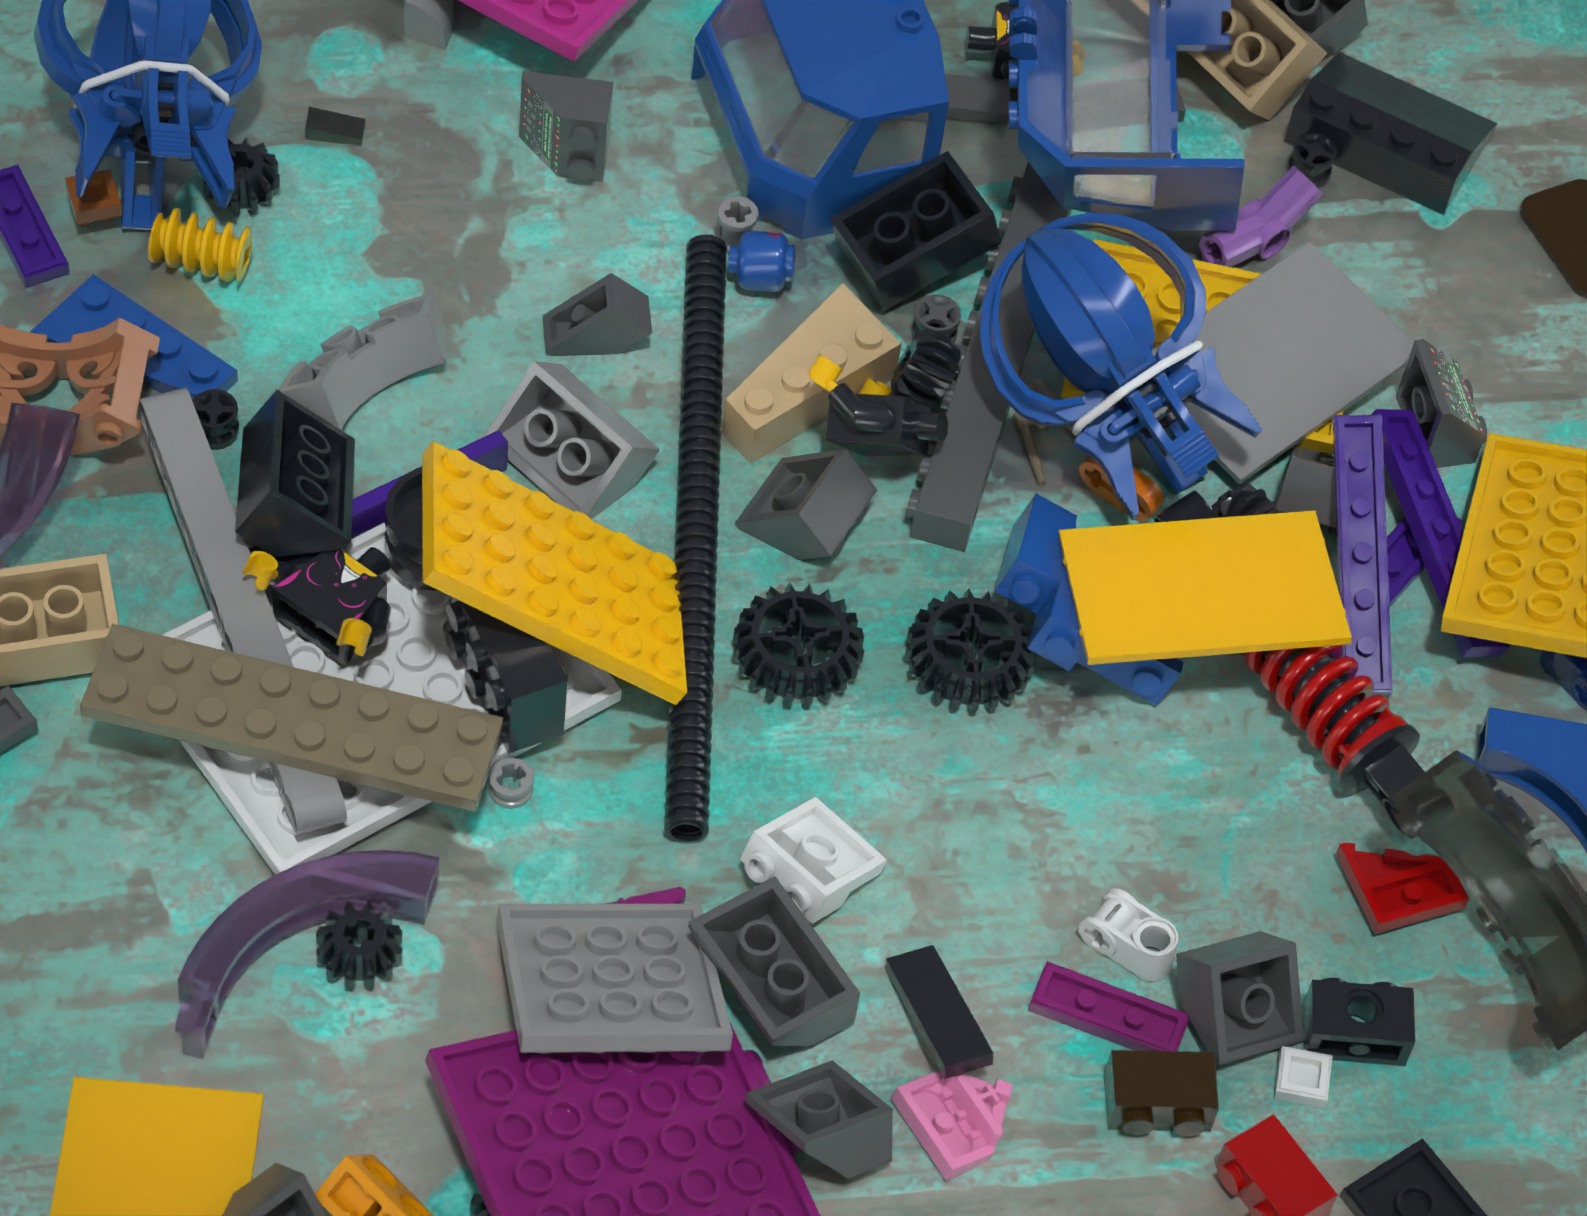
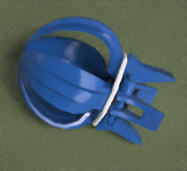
(137, 95)
(1103, 345)

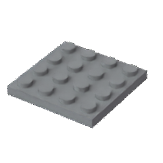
(611, 979)

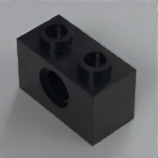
(1383, 1039)

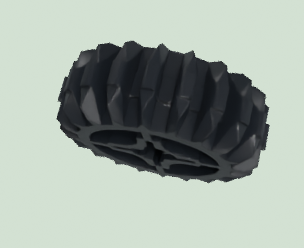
(808, 626)
(962, 643)

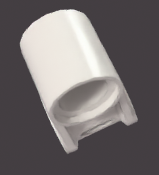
(1127, 931)

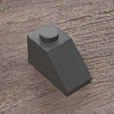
(598, 320)

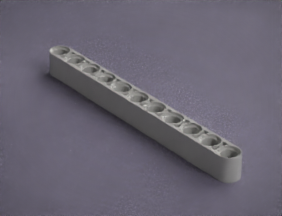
(219, 558)

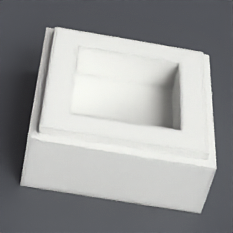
(1303, 1077)

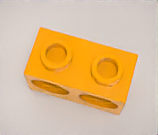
(367, 1188)

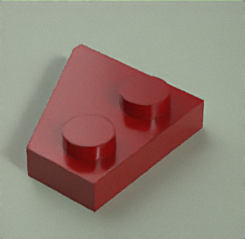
(1401, 887)

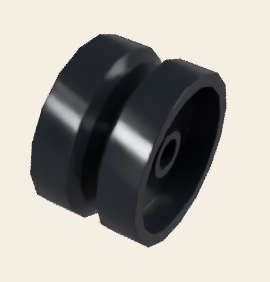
(405, 529)

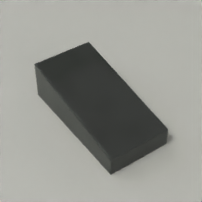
(334, 127)

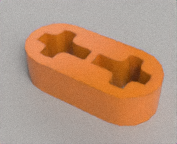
(1149, 494)

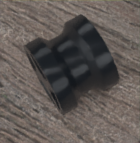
(1314, 157)
(221, 406)

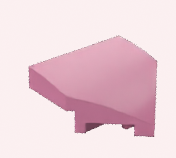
(954, 1118)

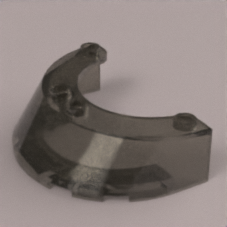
(1515, 880)

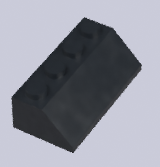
(294, 481)

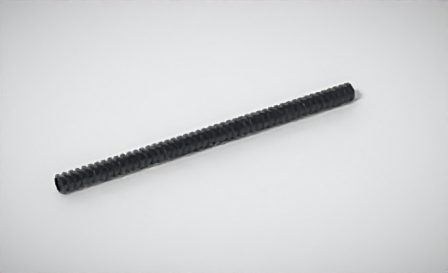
(697, 536)

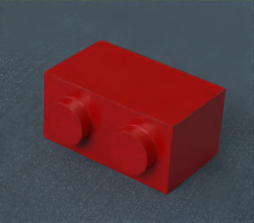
(1273, 1173)

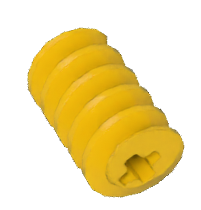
(200, 246)

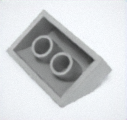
(571, 440)

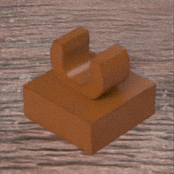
(99, 200)

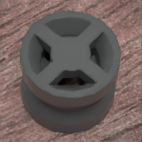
(937, 314)

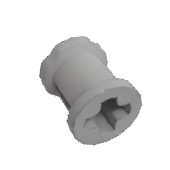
(735, 217)

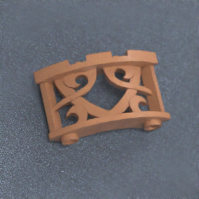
(109, 355)

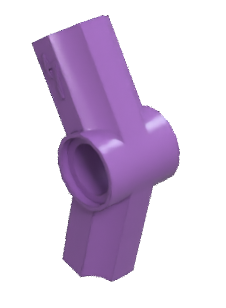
(1262, 224)

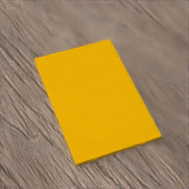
(1203, 587)
(154, 1149)

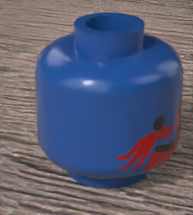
(762, 261)

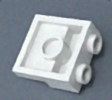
(812, 858)

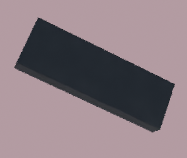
(939, 1011)

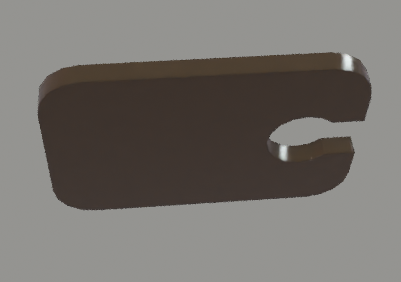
(1560, 226)

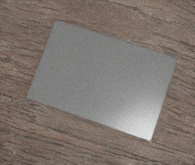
(1297, 354)

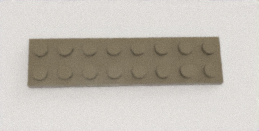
(292, 717)

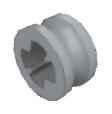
(508, 797)

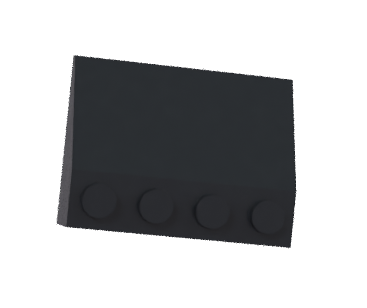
(1391, 131)

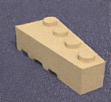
(779, 395)

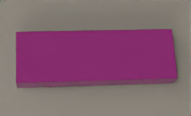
(1107, 1011)

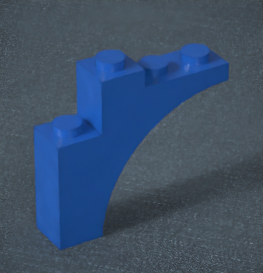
(1038, 581)
(1541, 759)

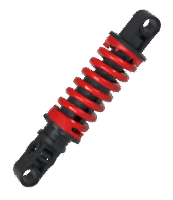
(1317, 681)

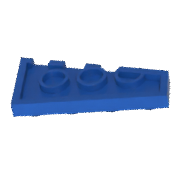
(178, 360)

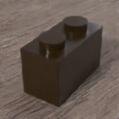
(1161, 1091)

